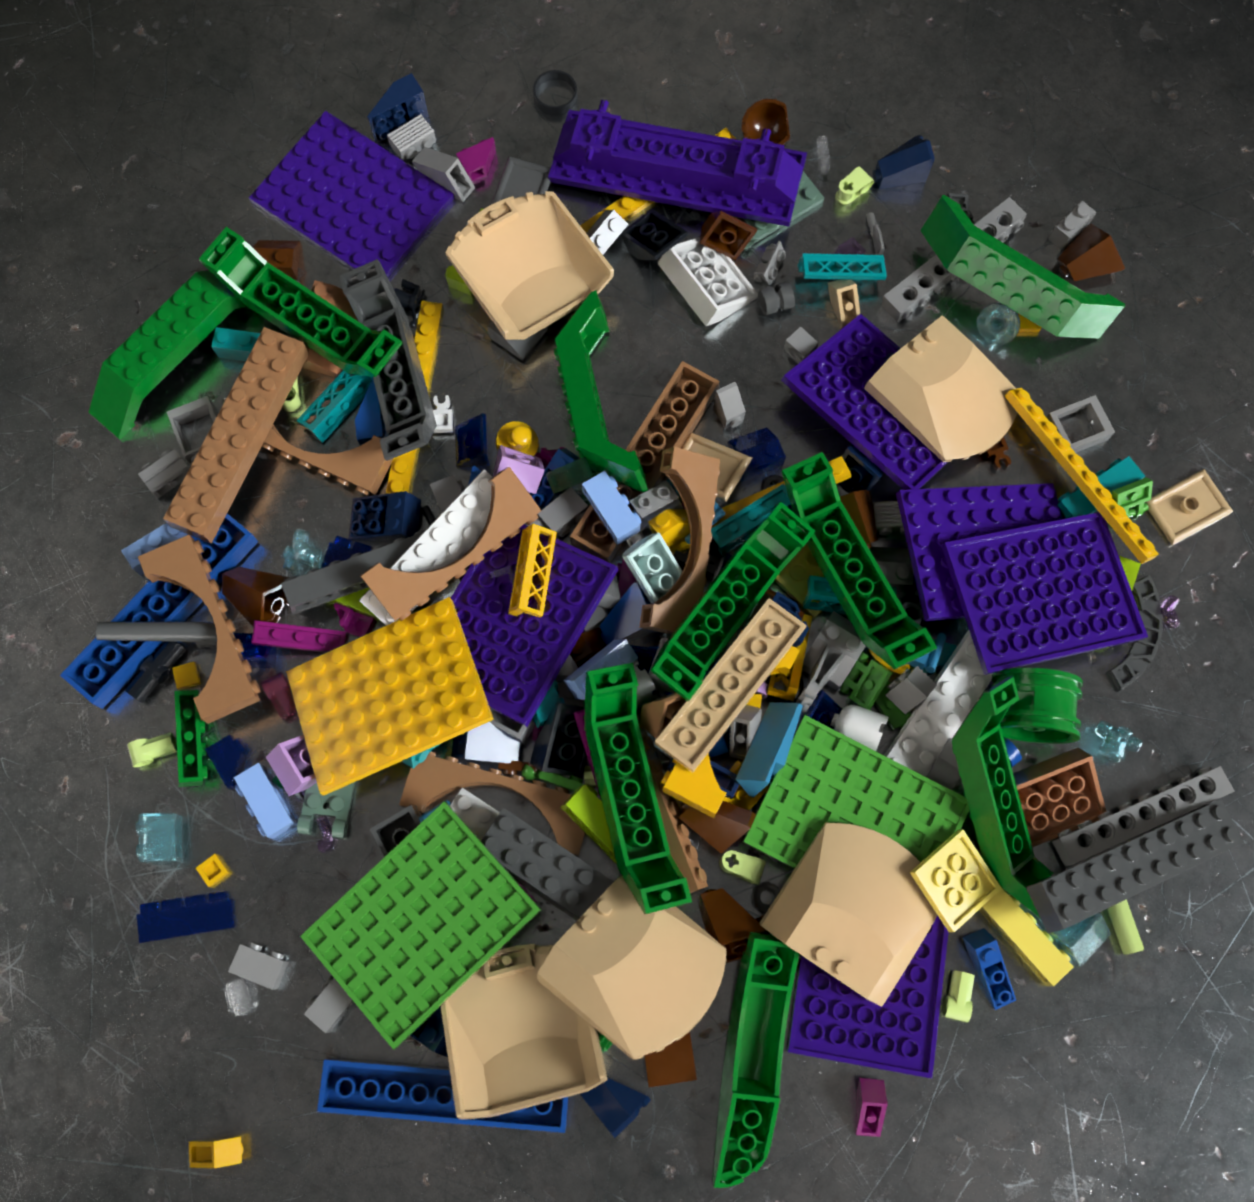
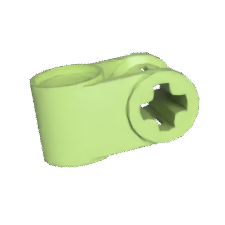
(853, 186)
(747, 867)

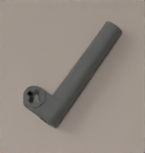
(199, 632)

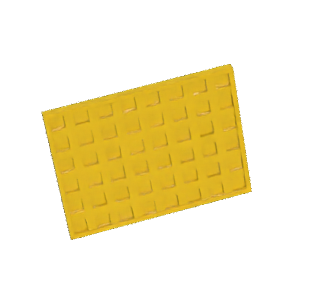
(388, 696)

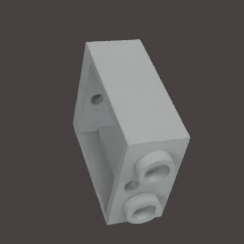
(186, 414)
(1096, 418)

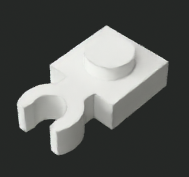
(443, 416)

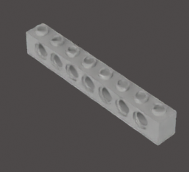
(898, 307)
(1215, 785)

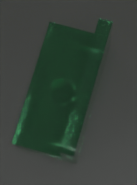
(570, 475)

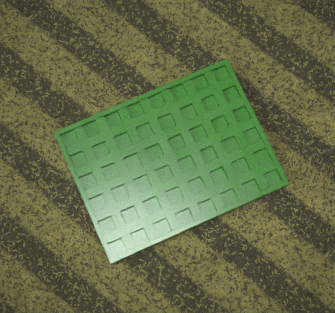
(846, 783)
(420, 924)

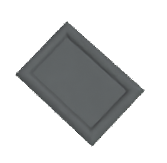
(521, 178)

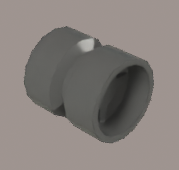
(774, 298)

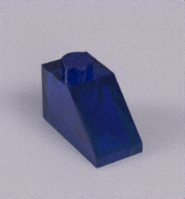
(228, 759)

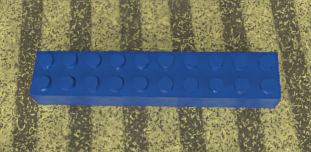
(108, 664)
(417, 1094)

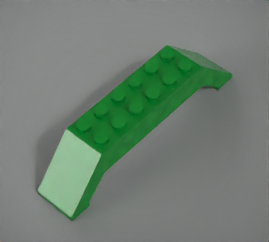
(1014, 277)
(297, 308)
(158, 348)
(583, 402)
(851, 566)
(729, 600)
(629, 790)
(994, 795)

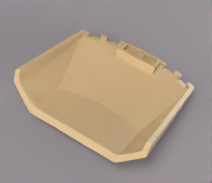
(528, 263)
(945, 393)
(853, 909)
(635, 972)
(515, 1039)

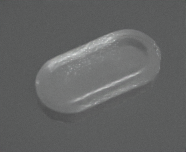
(823, 155)

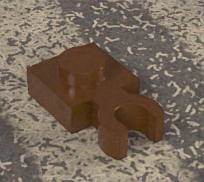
(997, 453)
(513, 767)

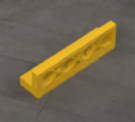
(524, 571)
(794, 674)

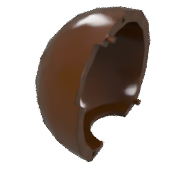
(769, 115)

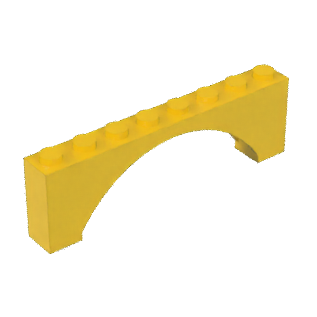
(701, 787)

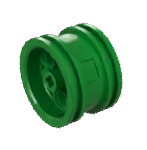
(1044, 707)

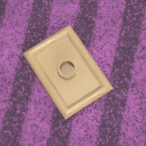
(731, 462)
(1188, 506)

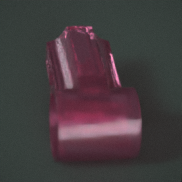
(279, 692)

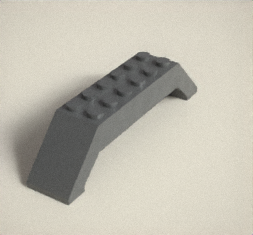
(401, 381)

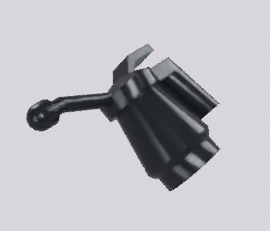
(408, 300)

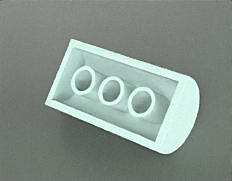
(652, 566)

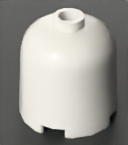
(860, 725)

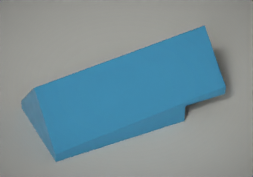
(769, 747)

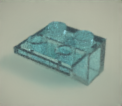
(159, 838)
(1082, 938)

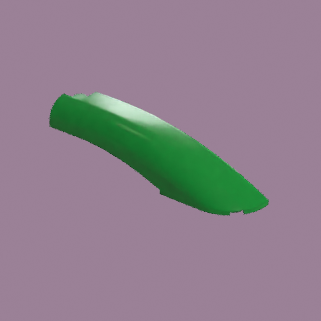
(753, 1059)

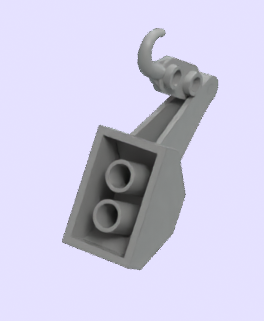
(830, 657)

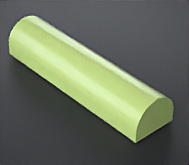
(1125, 928)

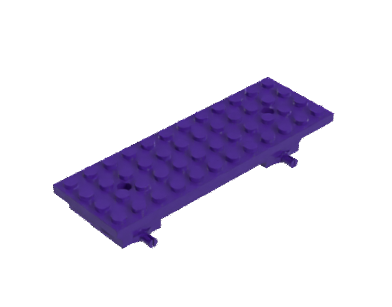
(678, 166)

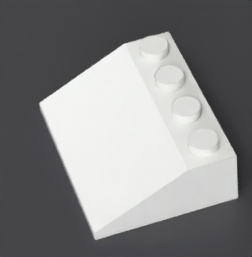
(707, 280)

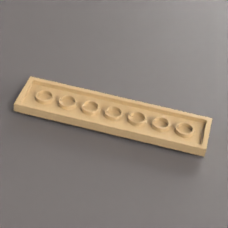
(730, 685)

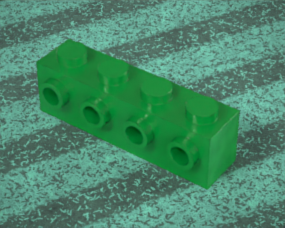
(188, 740)

